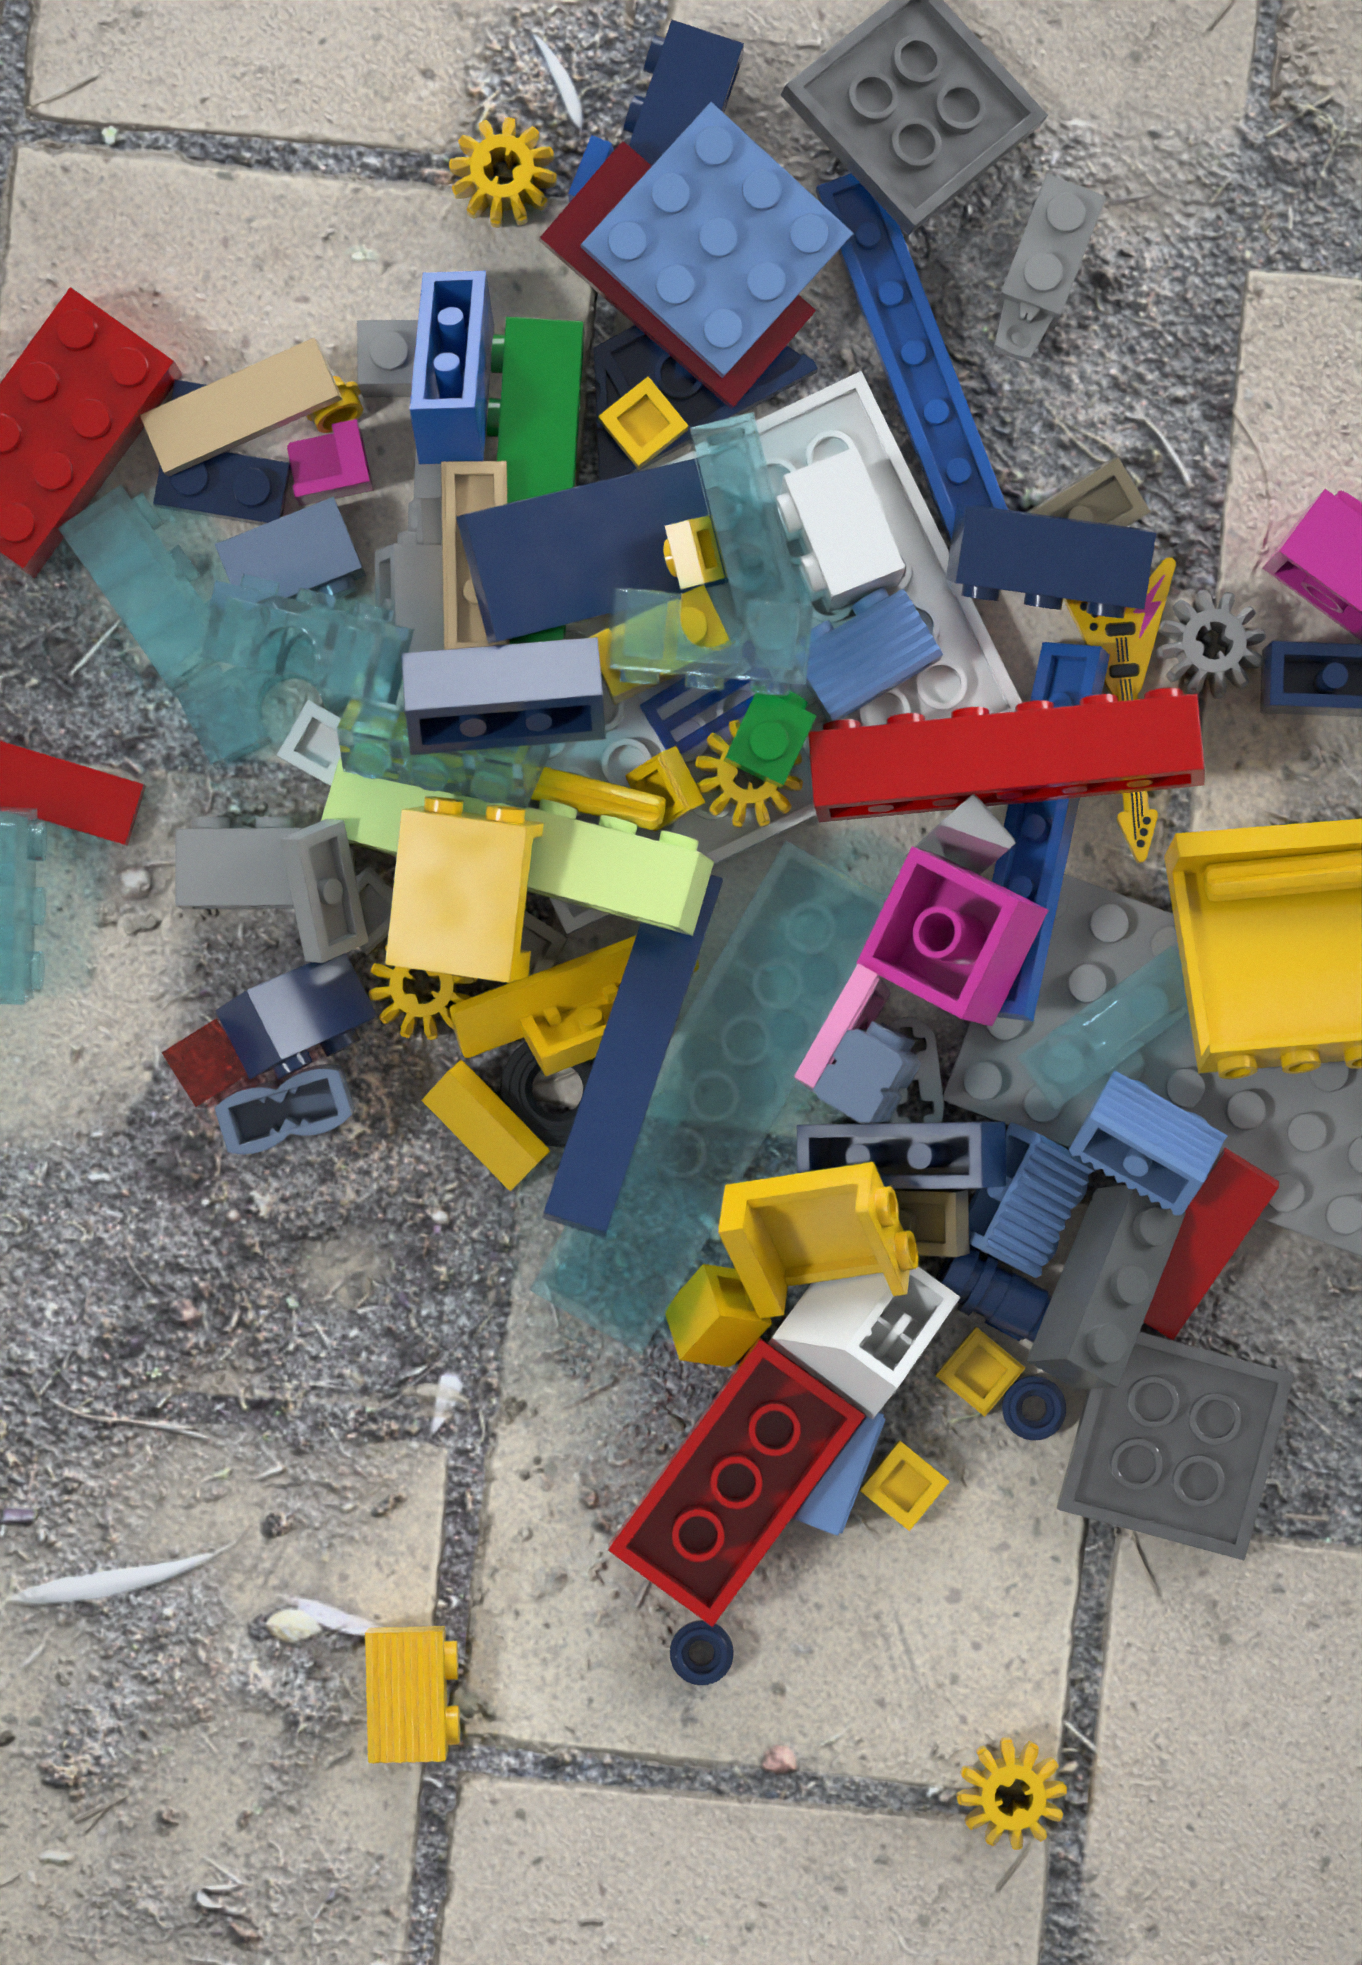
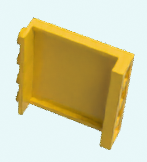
(1271, 973)

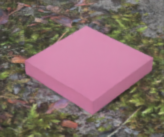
(855, 1009)

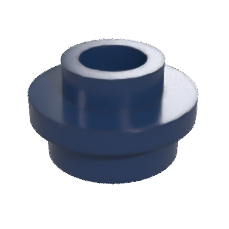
(1054, 1408)
(707, 1672)

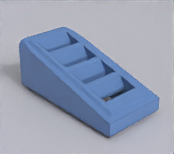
(835, 1492)

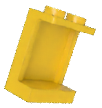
(461, 890)
(814, 1231)

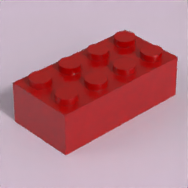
(69, 420)
(735, 1481)

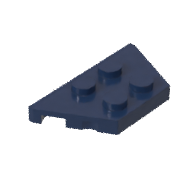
(633, 356)

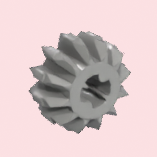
(1231, 636)

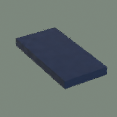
(565, 550)

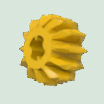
(478, 169)
(736, 795)
(412, 1004)
(1018, 1814)

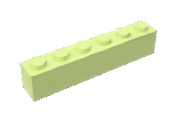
(571, 862)

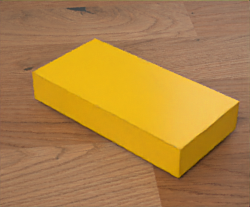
(485, 1125)

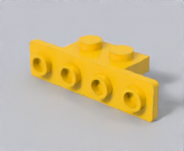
(555, 1010)

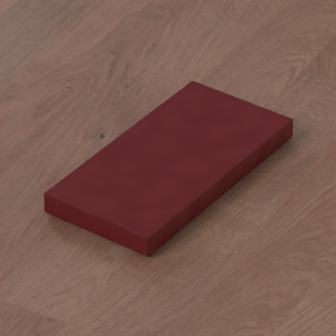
(587, 211)

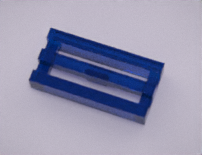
(663, 727)

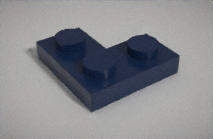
(226, 484)

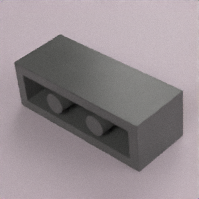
(1105, 1288)

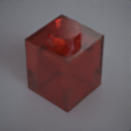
(206, 1064)

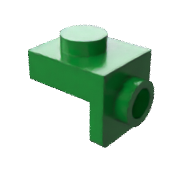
(771, 736)

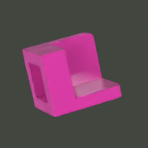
(330, 465)

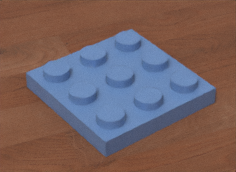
(716, 239)

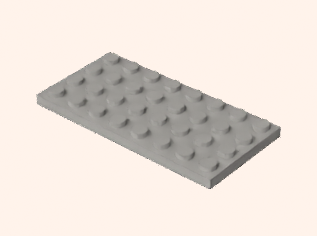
(1286, 1124)

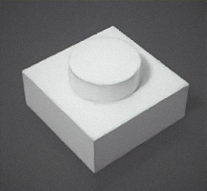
(313, 743)

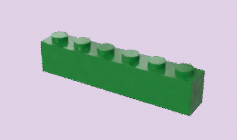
(537, 413)

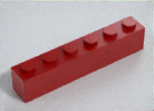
(1007, 756)

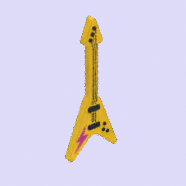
(1130, 648)

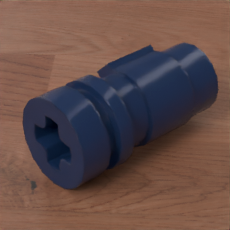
(1003, 1298)

